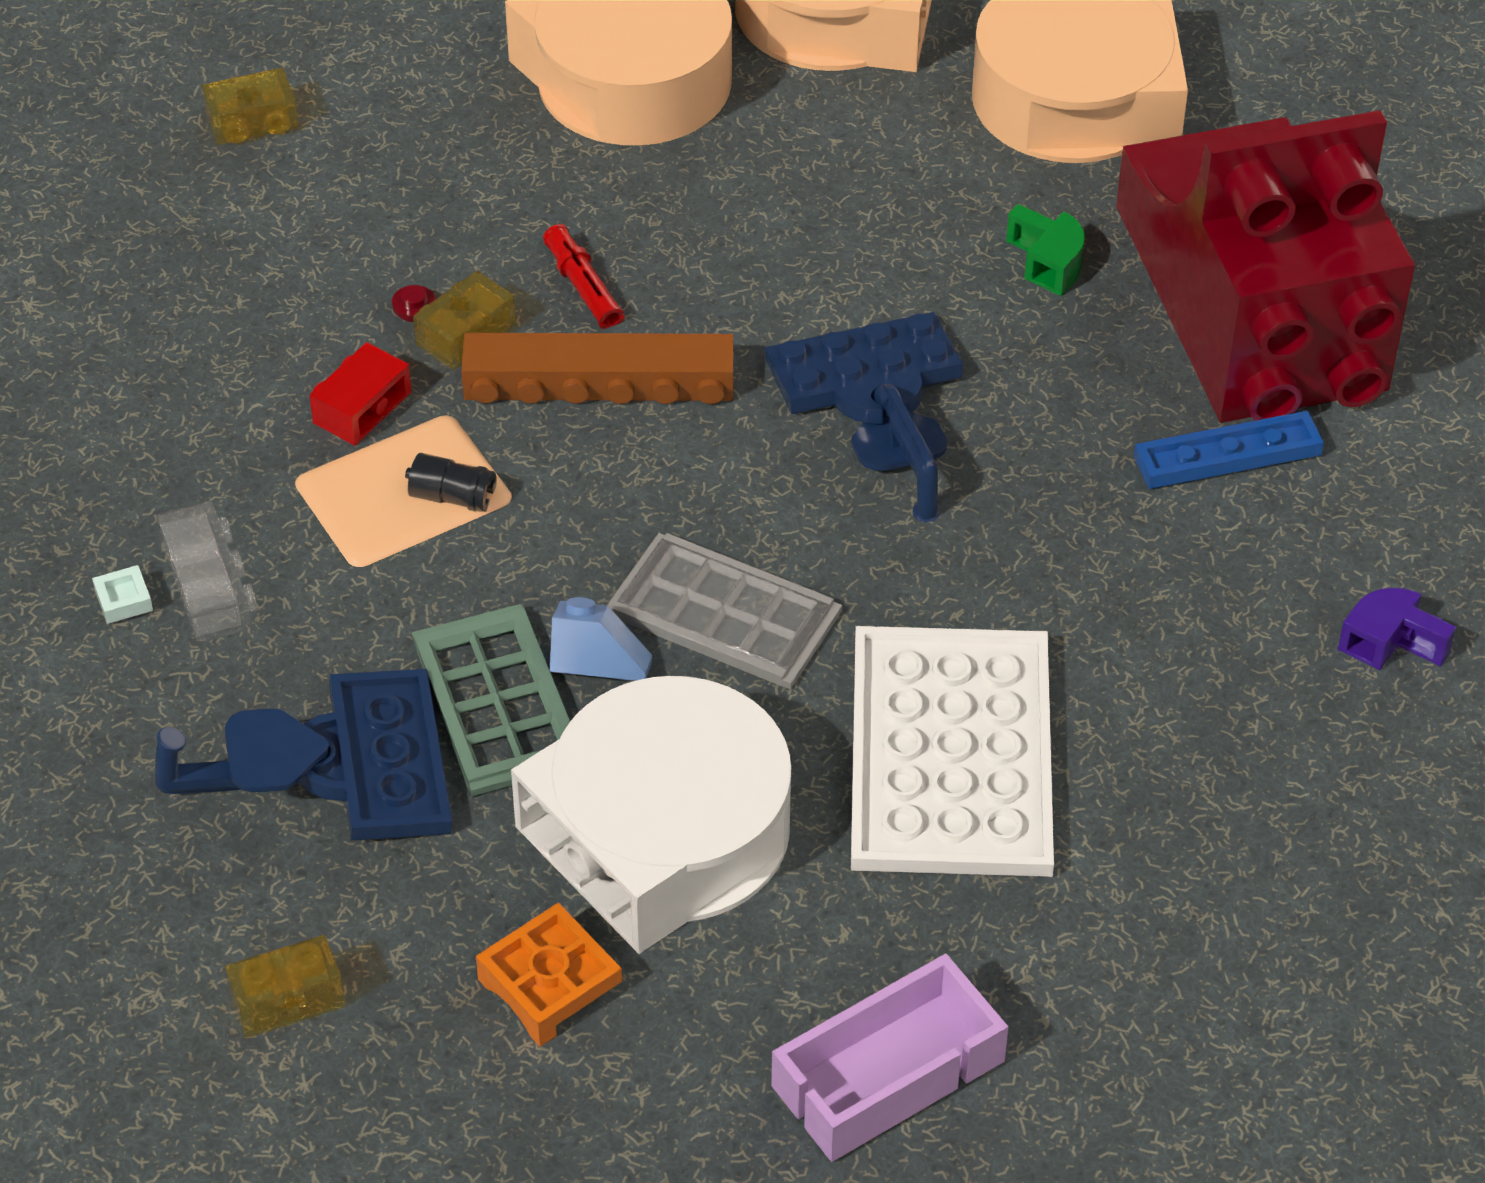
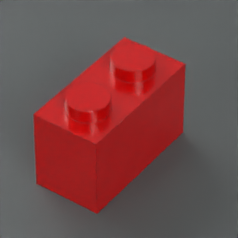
(360, 393)

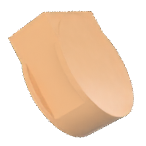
(837, 32)
(625, 65)
(1078, 76)

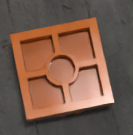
(547, 971)

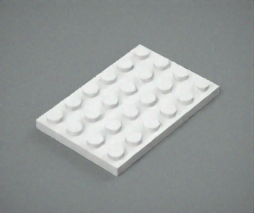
(952, 752)

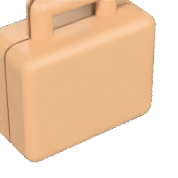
(366, 496)

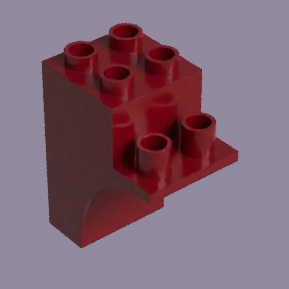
(1273, 259)

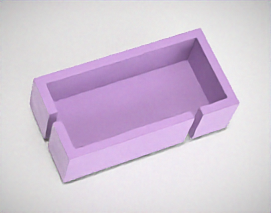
(888, 1056)

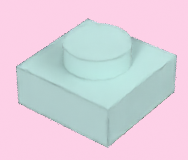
(122, 594)

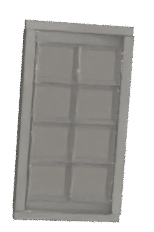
(725, 609)

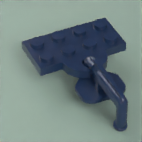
(876, 380)
(371, 752)

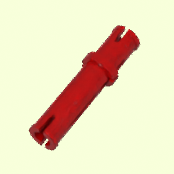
(576, 265)

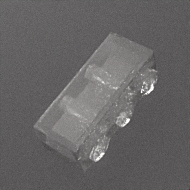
(207, 571)

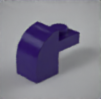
(1392, 620)

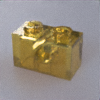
(250, 106)
(468, 307)
(285, 986)

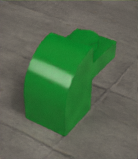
(1051, 247)

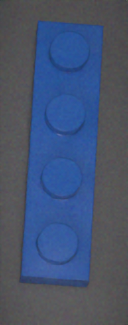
(1228, 449)

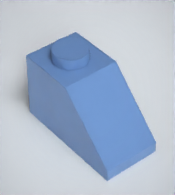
(595, 643)

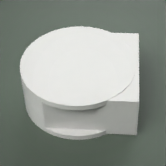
(660, 803)

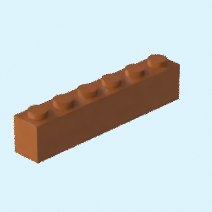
(597, 367)

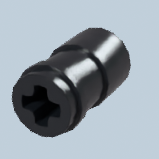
(450, 482)

